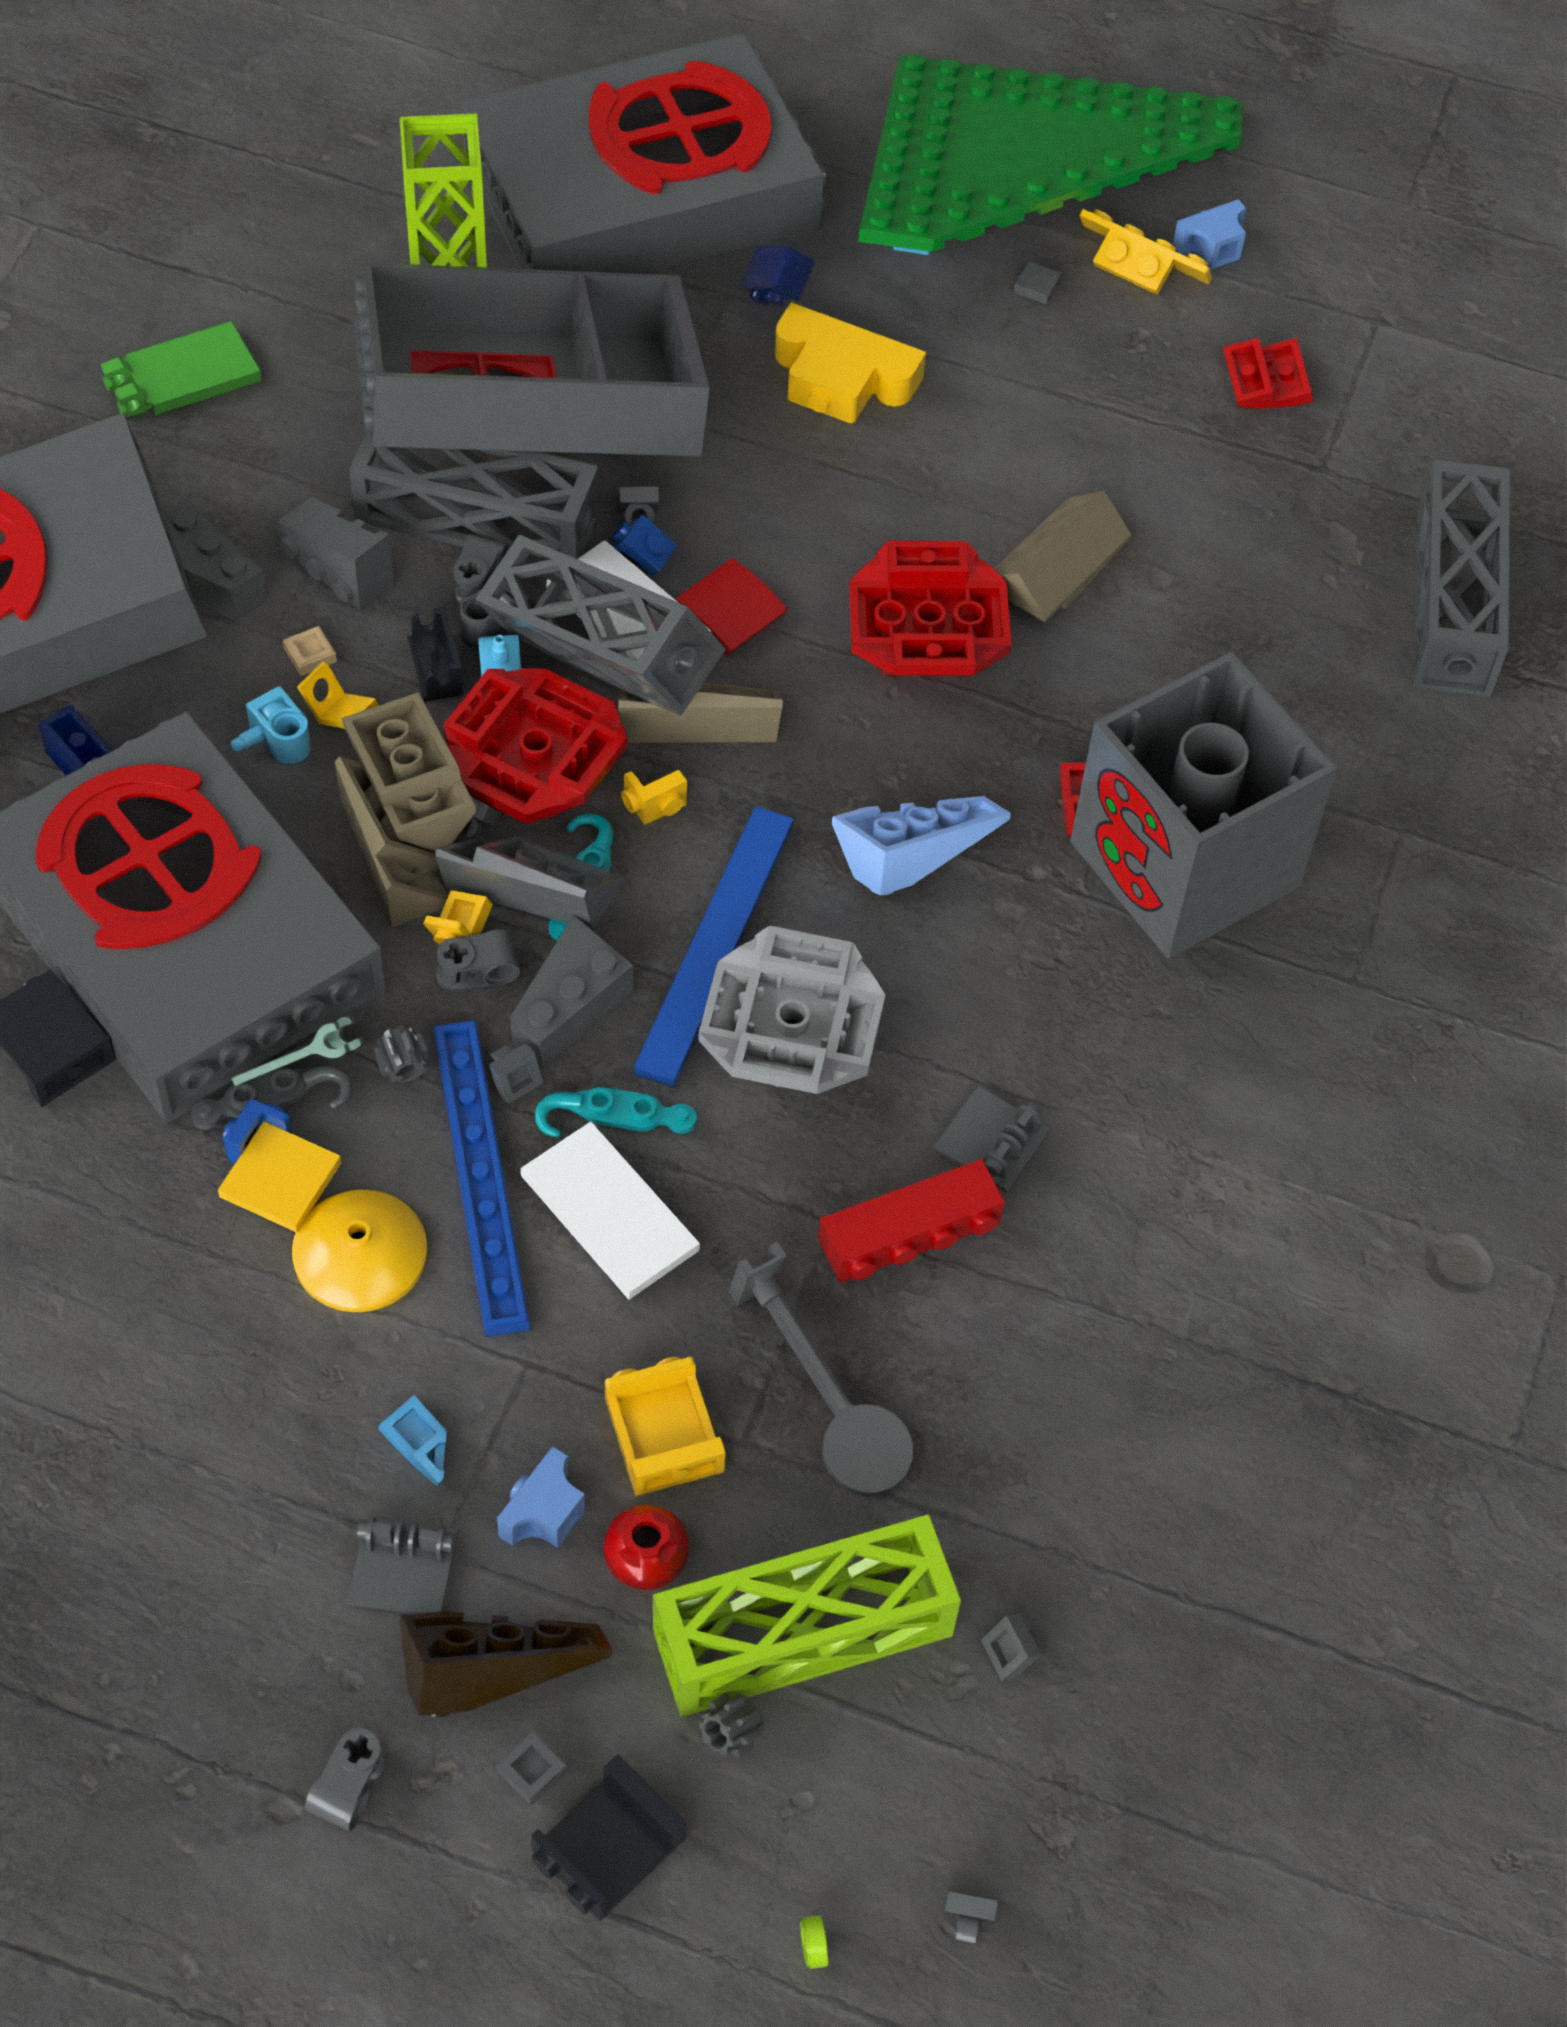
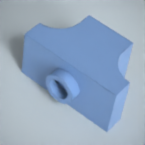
(1213, 234)
(542, 1504)

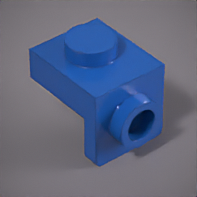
(644, 544)
(242, 1129)

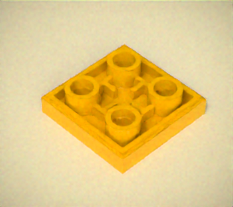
(279, 1176)

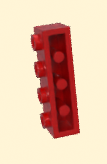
(911, 1221)

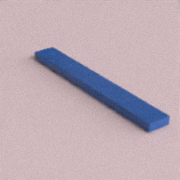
(717, 936)
(481, 1179)

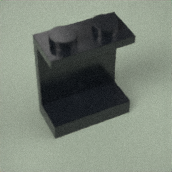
(51, 1037)
(609, 1840)

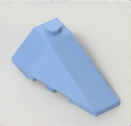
(906, 845)

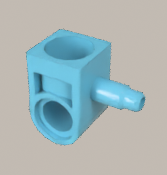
(499, 653)
(278, 725)

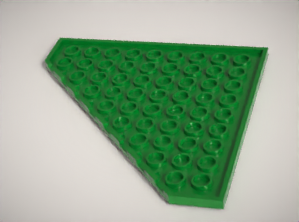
(998, 143)

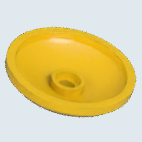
(362, 1271)

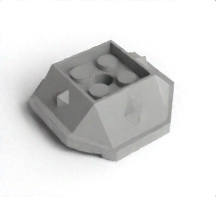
(801, 980)

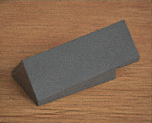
(529, 878)

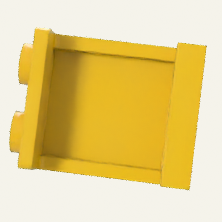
(663, 1425)

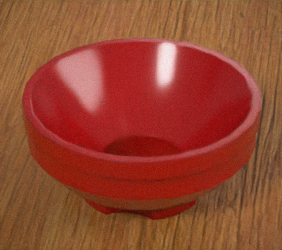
(646, 1566)

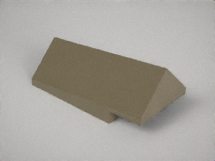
(1063, 554)
(713, 715)
(411, 771)
(400, 870)

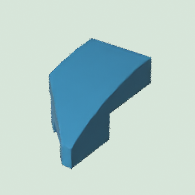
(417, 1438)

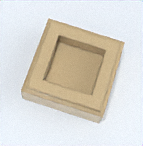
(309, 650)

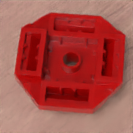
(533, 742)

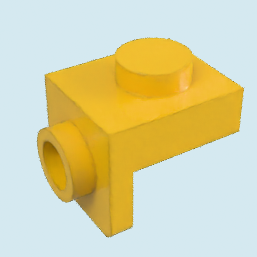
(655, 799)
(461, 916)

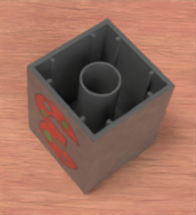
(1200, 803)

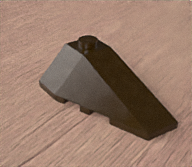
(470, 1664)

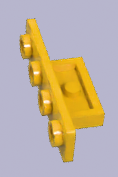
(1138, 259)

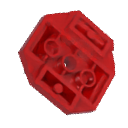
(929, 610)

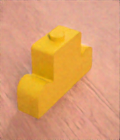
(842, 365)

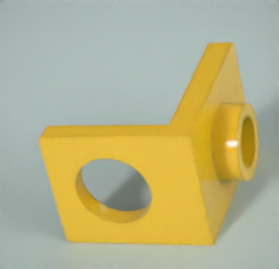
(337, 703)

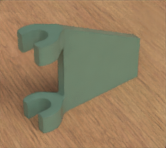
(327, 1042)

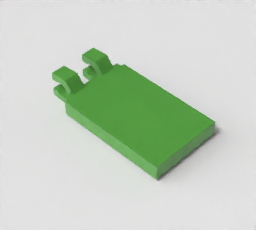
(181, 371)

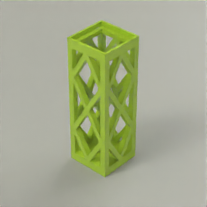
(452, 180)
(800, 1580)

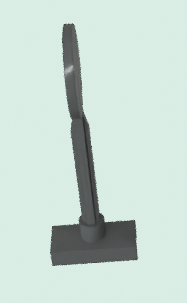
(864, 1443)

